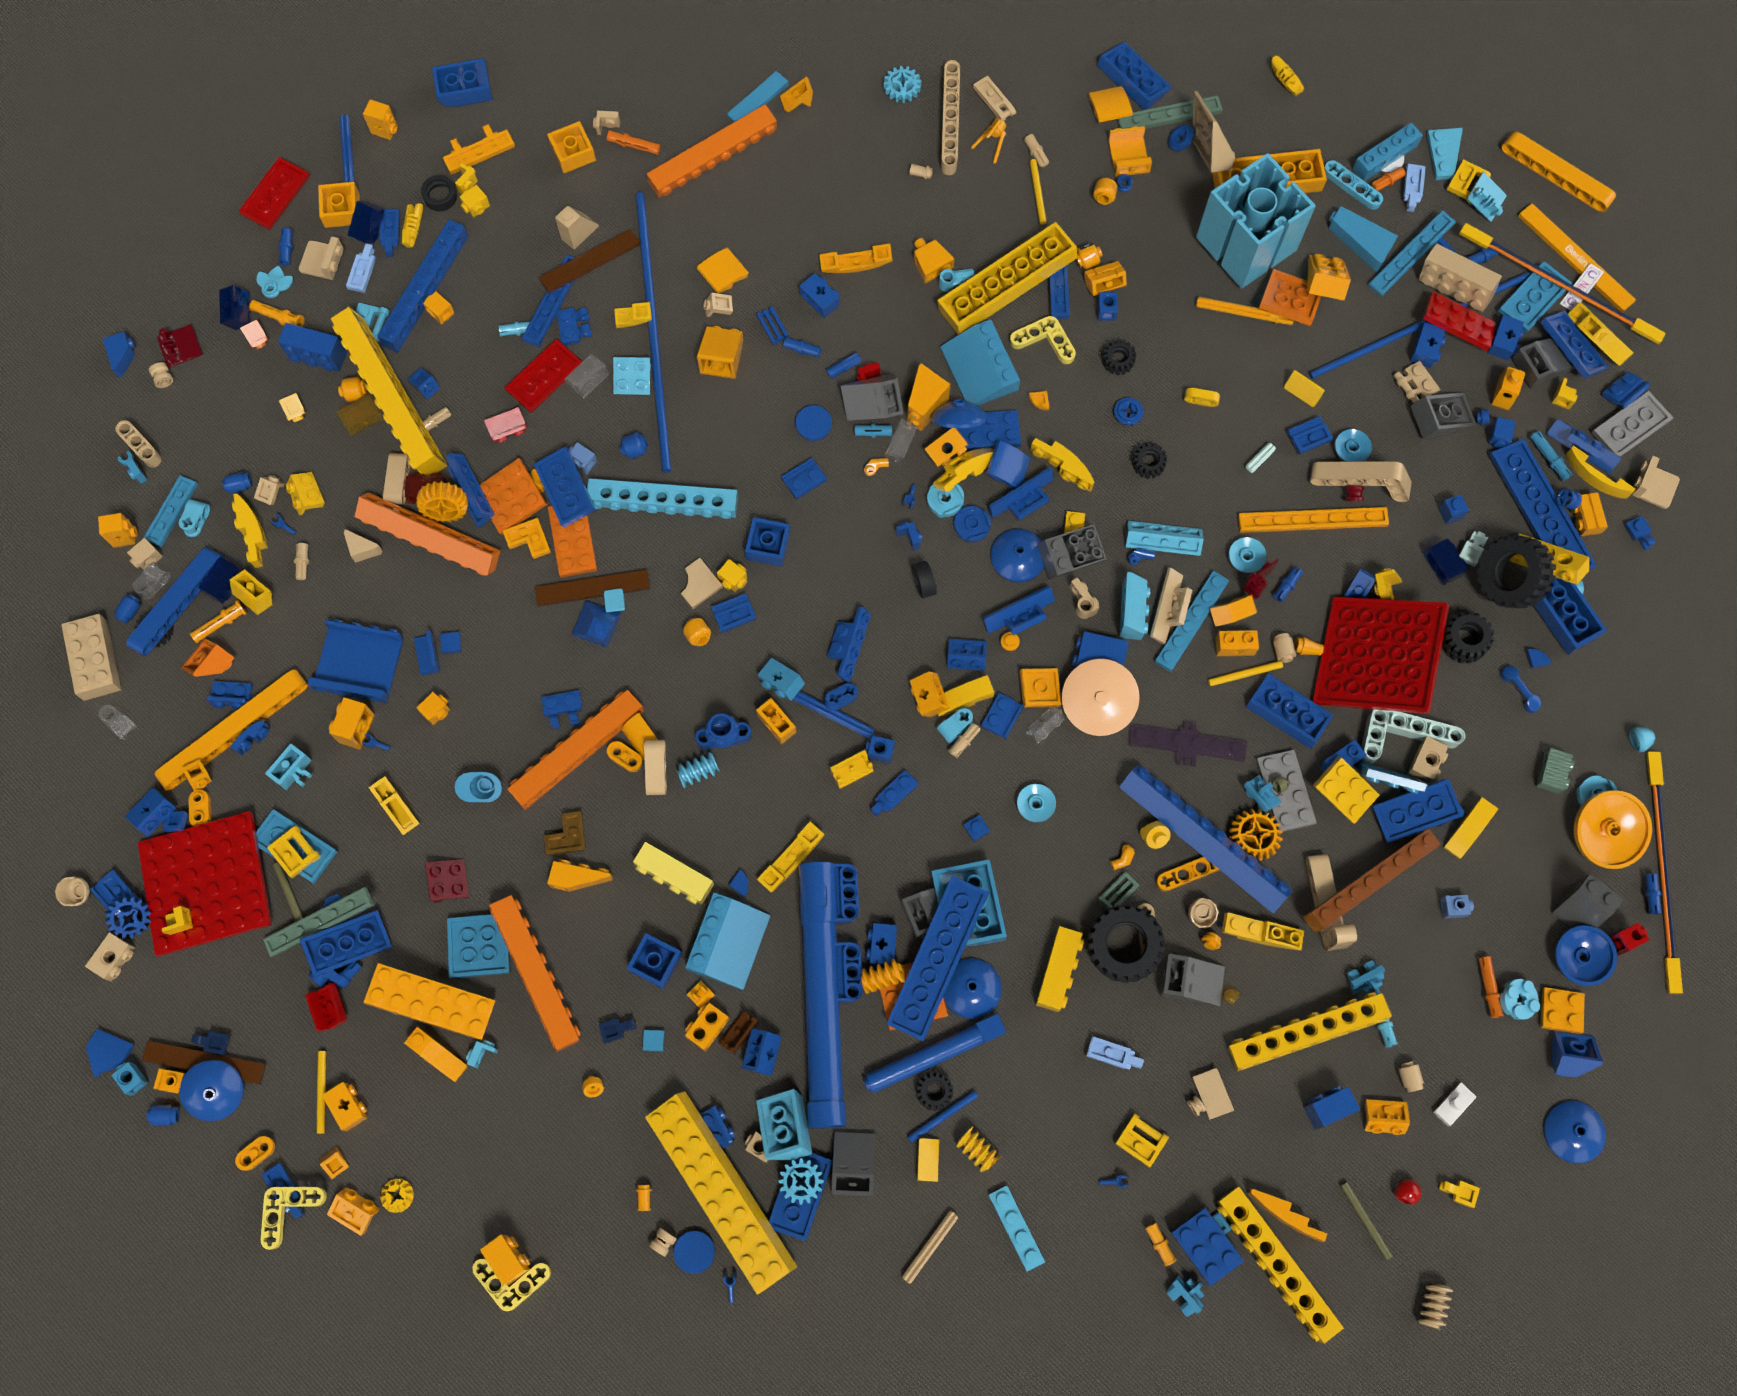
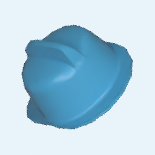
(478, 787)

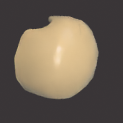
(72, 891)
(1203, 912)

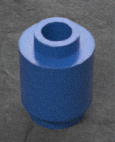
(237, 482)
(127, 608)
(163, 1115)

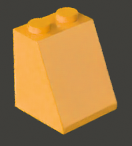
(720, 352)
(927, 395)

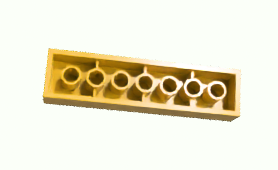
(1007, 278)

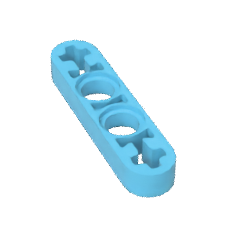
(1351, 187)

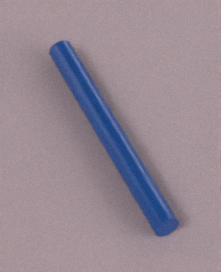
(942, 1116)

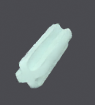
(1260, 457)

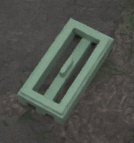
(1107, 904)

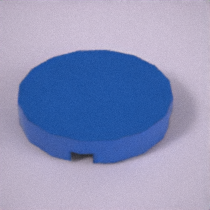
(813, 423)
(972, 524)
(694, 1252)

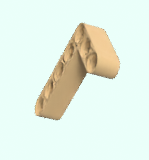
(1387, 474)
(1323, 887)

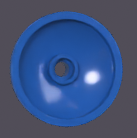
(959, 415)
(1014, 565)
(1598, 952)
(977, 1002)
(215, 1077)
(1562, 1133)

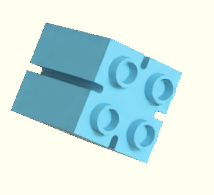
(1255, 220)

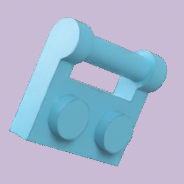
(368, 313)

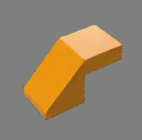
(1233, 611)

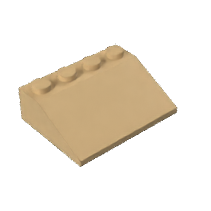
(1209, 138)

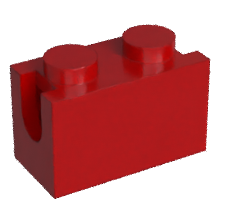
(1629, 938)

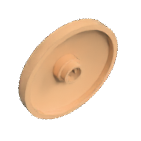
(1100, 697)

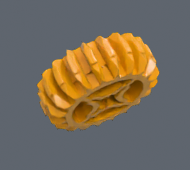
(442, 502)
(1254, 819)

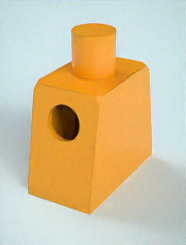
(931, 259)
(1509, 382)

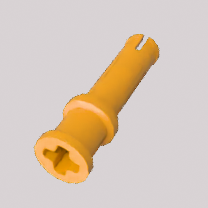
(282, 316)
(225, 617)

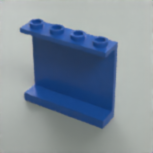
(357, 661)

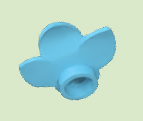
(273, 280)

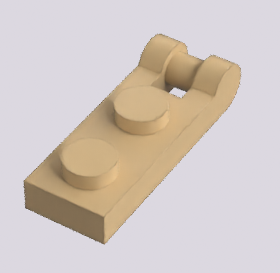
(994, 98)

